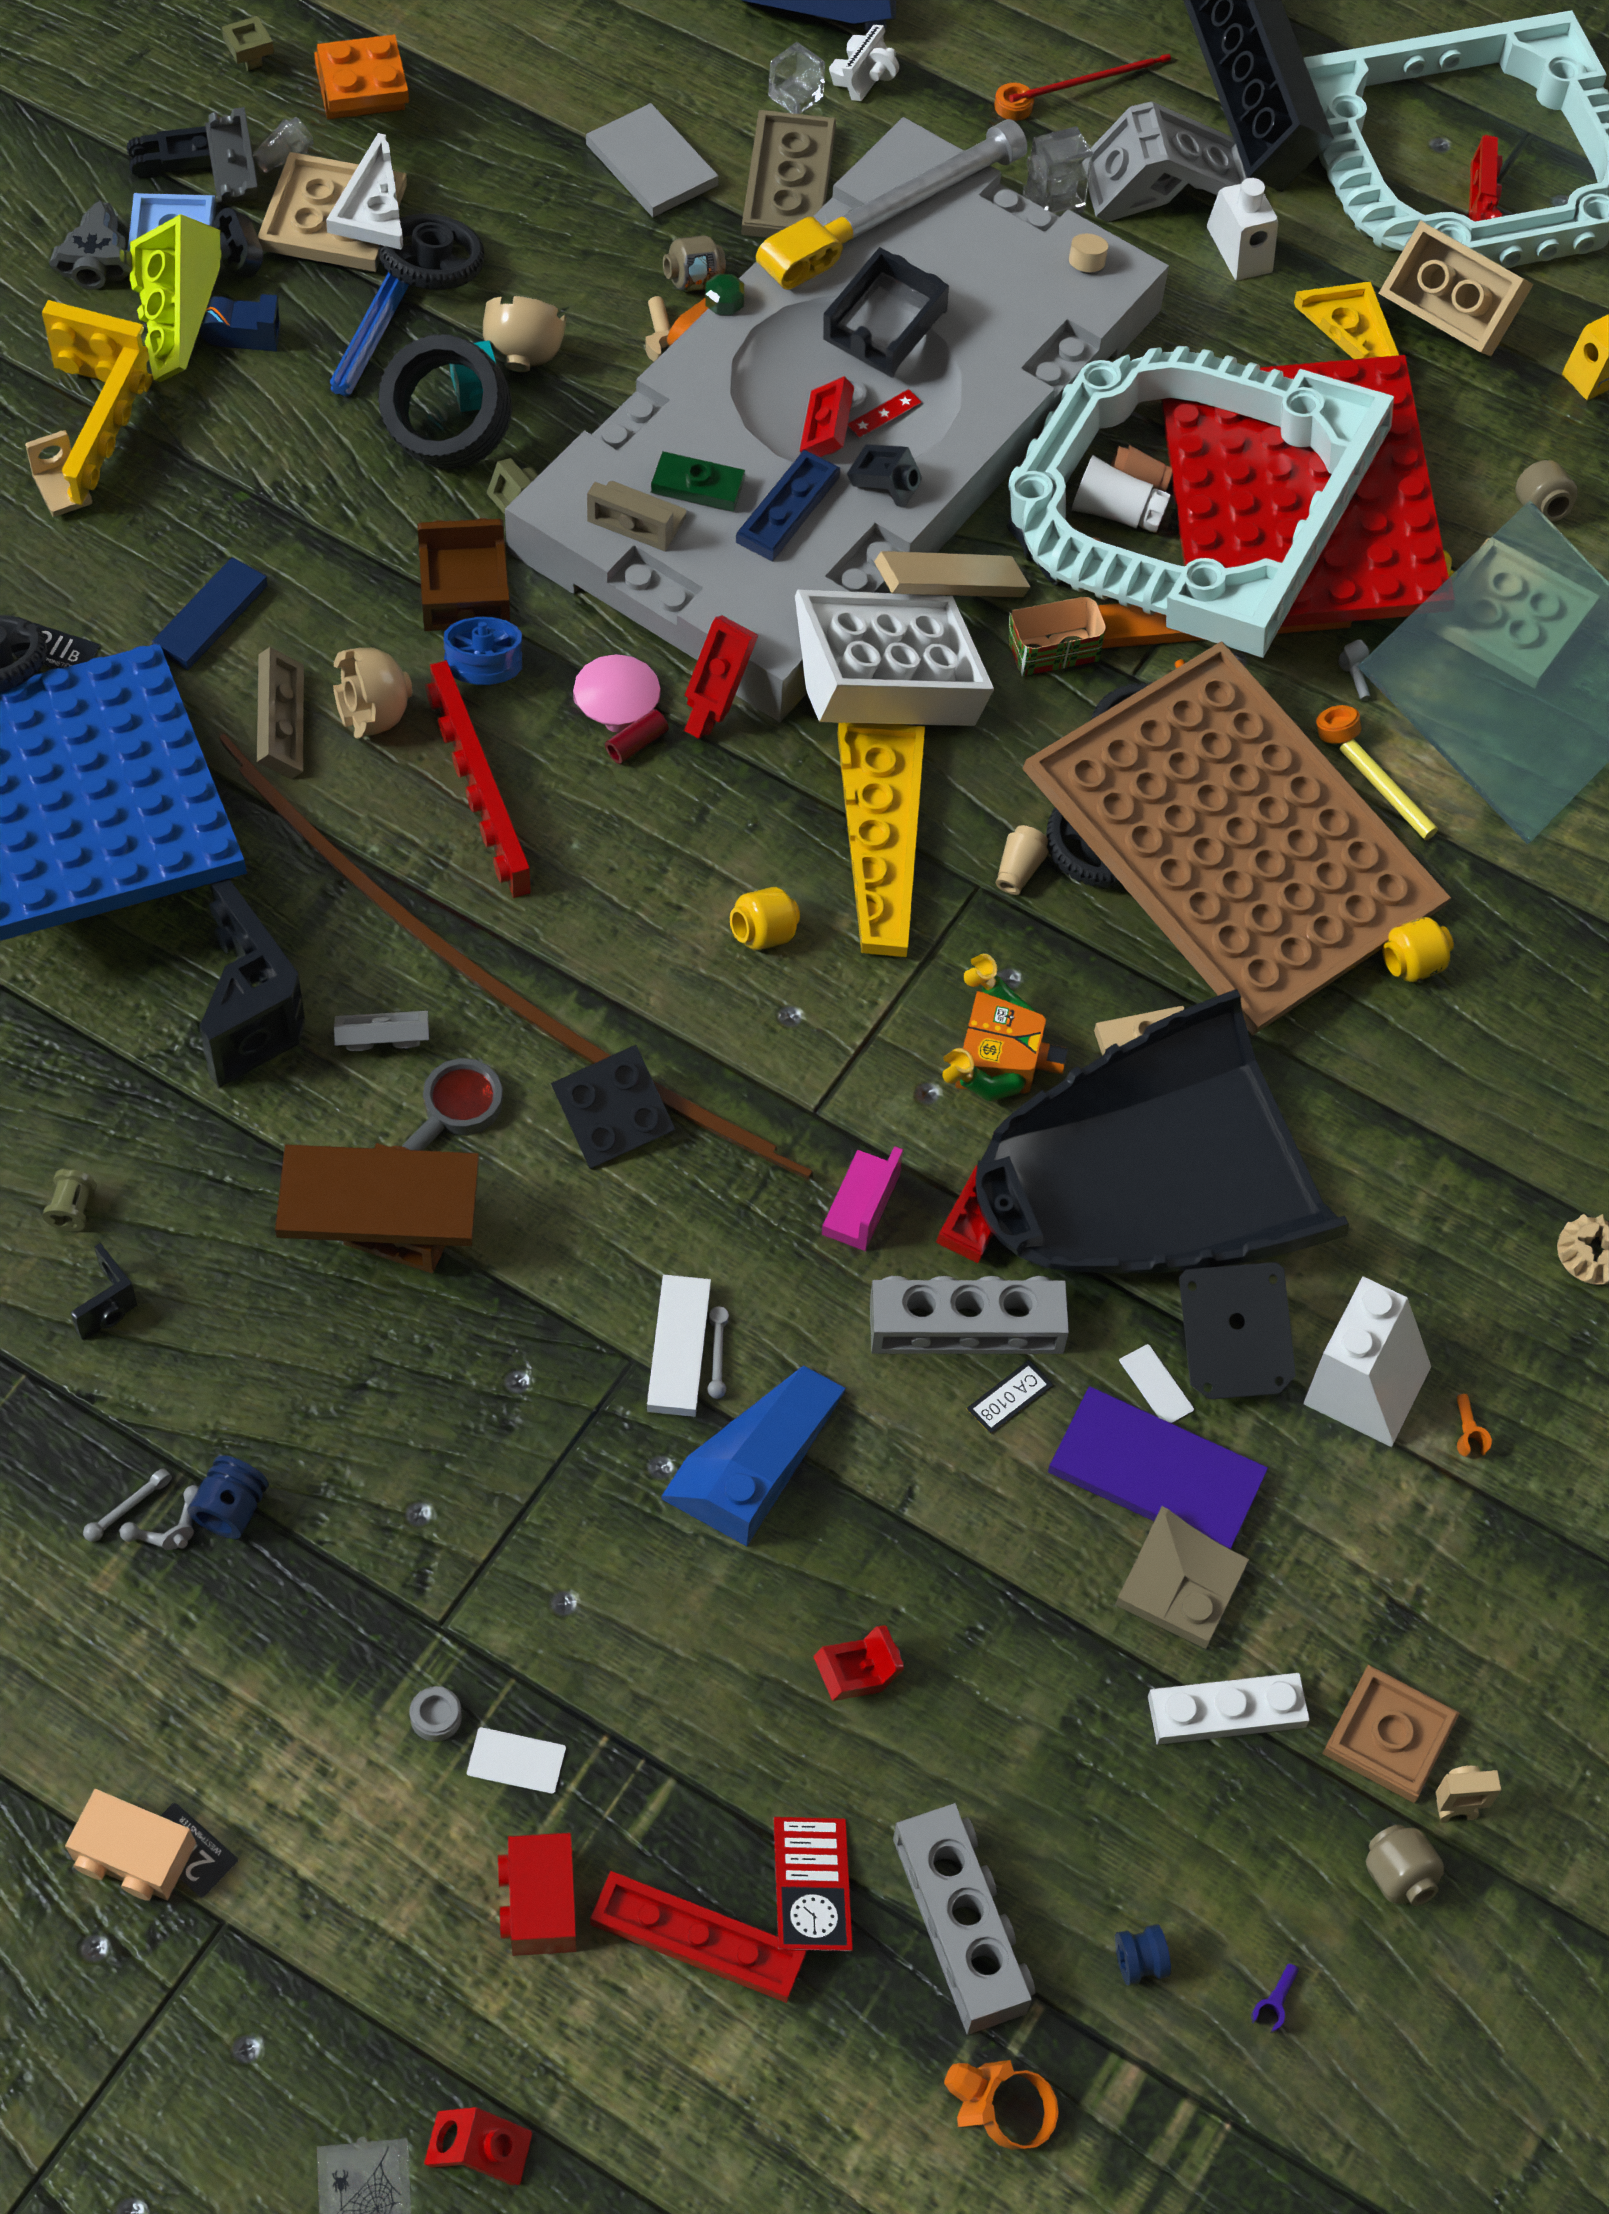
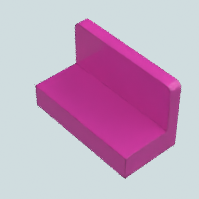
(862, 1198)

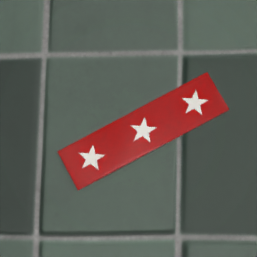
(883, 413)

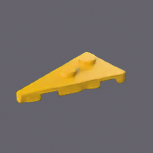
(1350, 318)

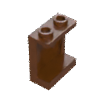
(462, 571)

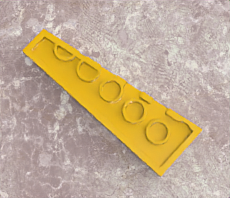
(882, 806)

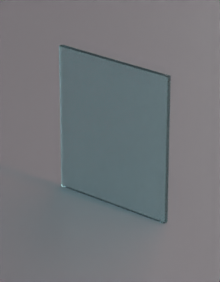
(1510, 671)

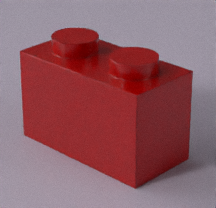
(540, 1894)

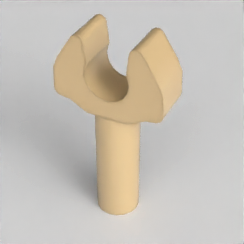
(661, 325)

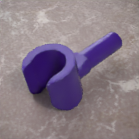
(1277, 1997)

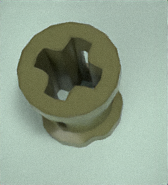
(69, 1200)

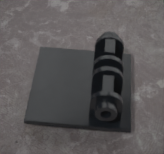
(612, 1106)

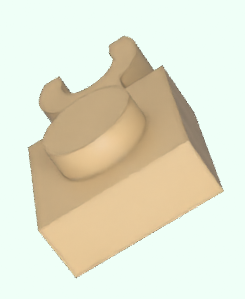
(1466, 1791)

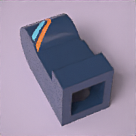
(242, 323)

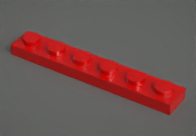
(482, 790)

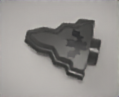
(94, 250)

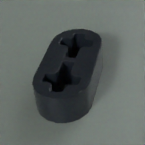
(238, 243)

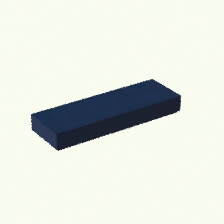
(788, 505)
(210, 613)

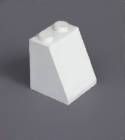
(1371, 1364)

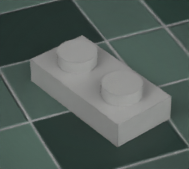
(364, 1030)

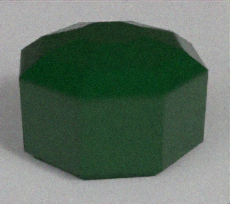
(724, 294)

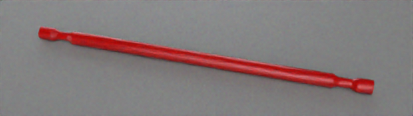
(1089, 78)

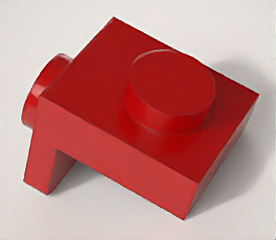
(860, 1665)

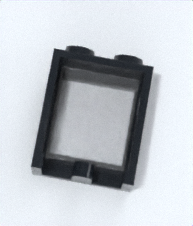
(885, 311)

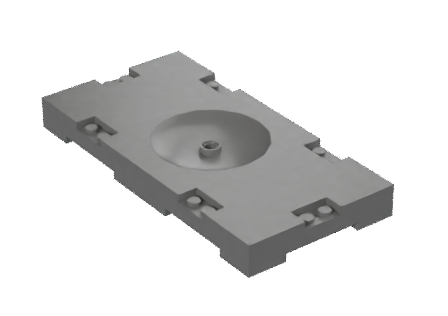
(742, 390)

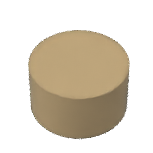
(1088, 252)

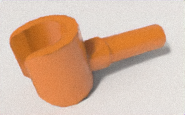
(1471, 1429)

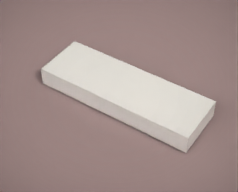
(678, 1345)

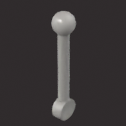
(718, 1318)
(94, 1531)

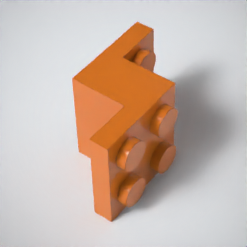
(361, 76)

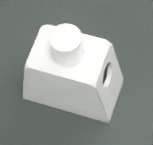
(1244, 229)

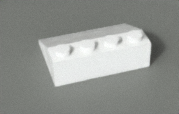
(889, 659)

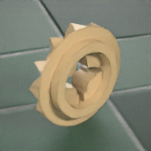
(1577, 1254)

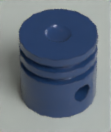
(228, 1497)

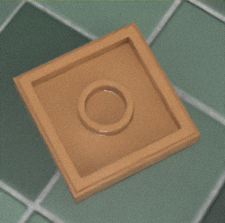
(1391, 1733)

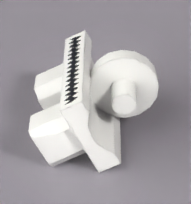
(866, 64)

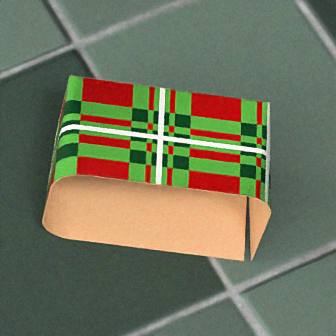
(1033, 624)

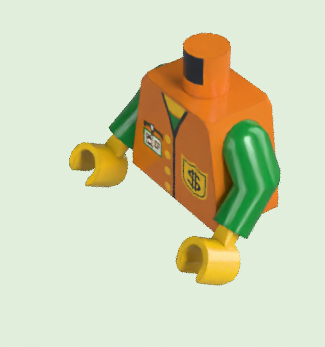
(1001, 1040)

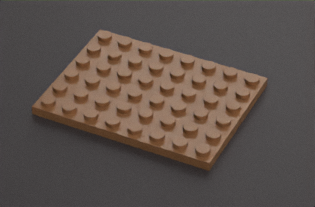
(1235, 835)

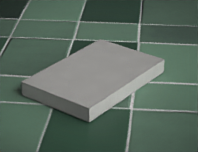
(652, 160)

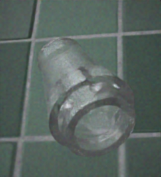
(286, 138)

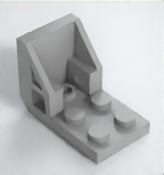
(1153, 142)

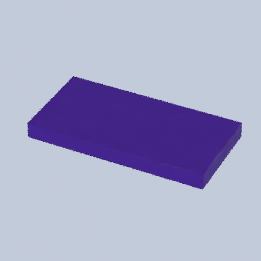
(1156, 1464)

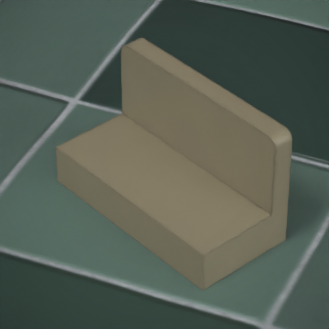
(634, 514)

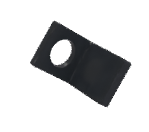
(108, 1306)

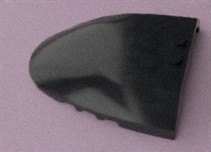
(1155, 1159)

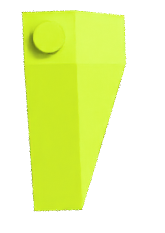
(175, 278)

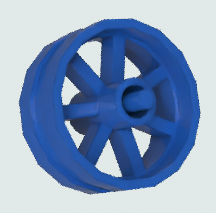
(483, 650)

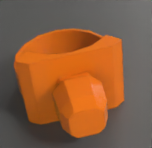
(977, 2089)

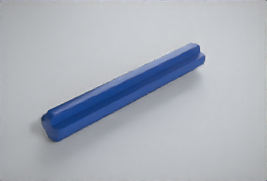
(367, 335)

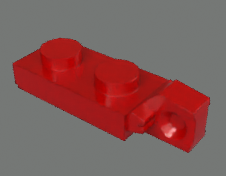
(1484, 189)
(718, 674)

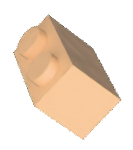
(130, 1846)

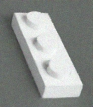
(1228, 1708)

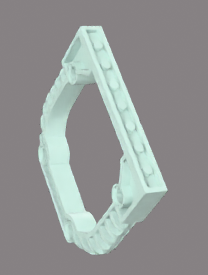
(1540, 50)
(1202, 599)

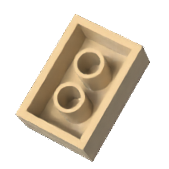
(1455, 288)

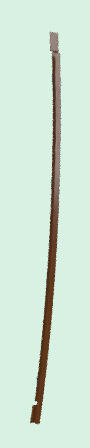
(485, 981)

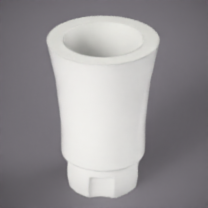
(1120, 497)

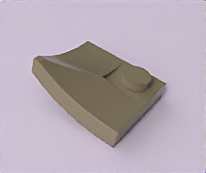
(1182, 1580)

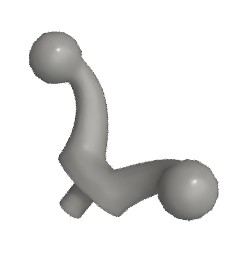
(174, 1537)

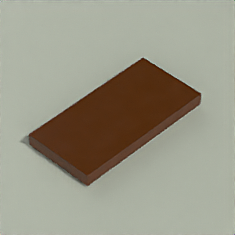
(377, 1195)

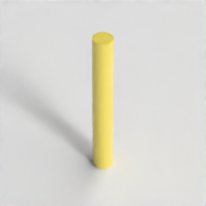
(1389, 789)

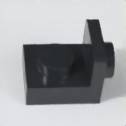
(887, 469)

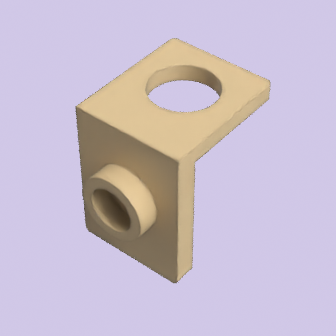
(49, 473)

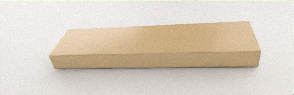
(951, 574)

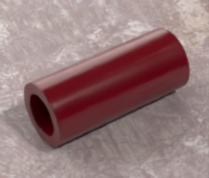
(636, 736)

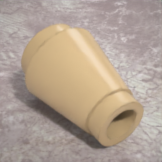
(1021, 858)

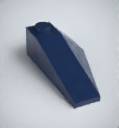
(852, 11)

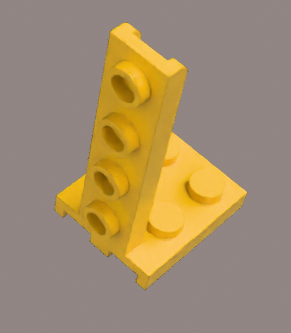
(103, 350)

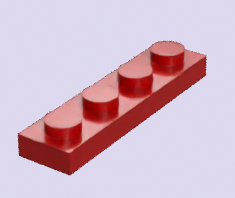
(697, 1936)

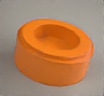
(1016, 110)
(1338, 724)

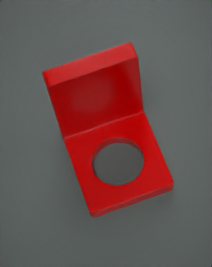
(481, 2143)

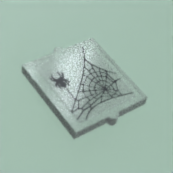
(364, 2177)

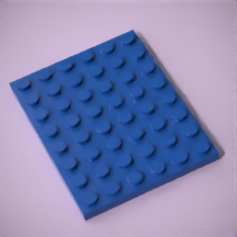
(103, 794)

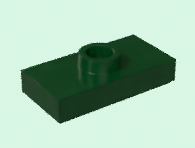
(698, 481)

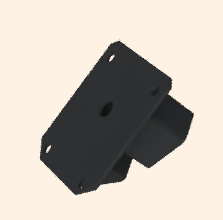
(1242, 1359)

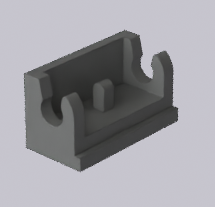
(231, 157)

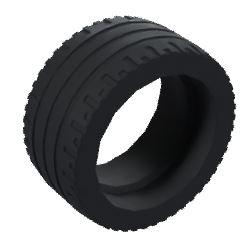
(415, 363)

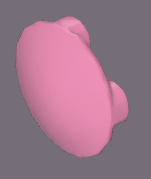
(616, 690)

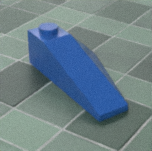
(749, 1462)

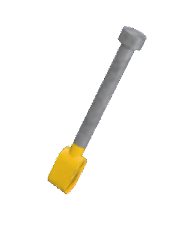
(811, 248)

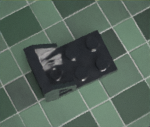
(244, 1021)

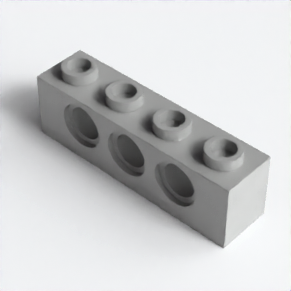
(948, 1332)
(978, 1997)

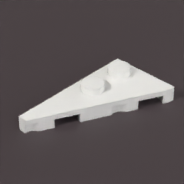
(369, 201)

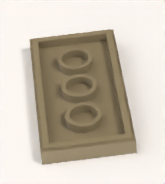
(787, 171)

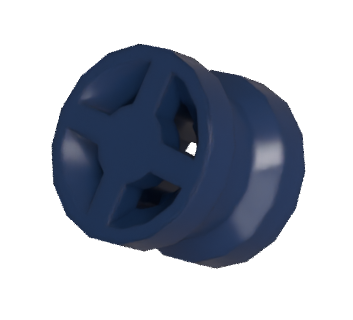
(1142, 1954)

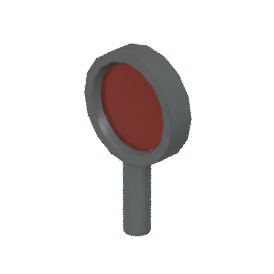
(458, 1099)

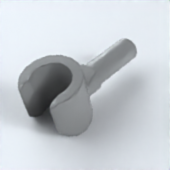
(1348, 660)

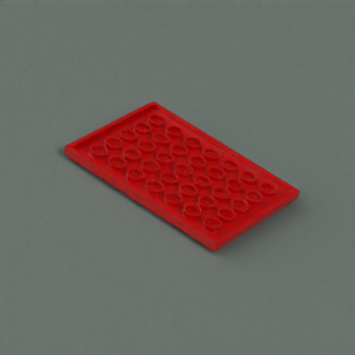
(1248, 489)

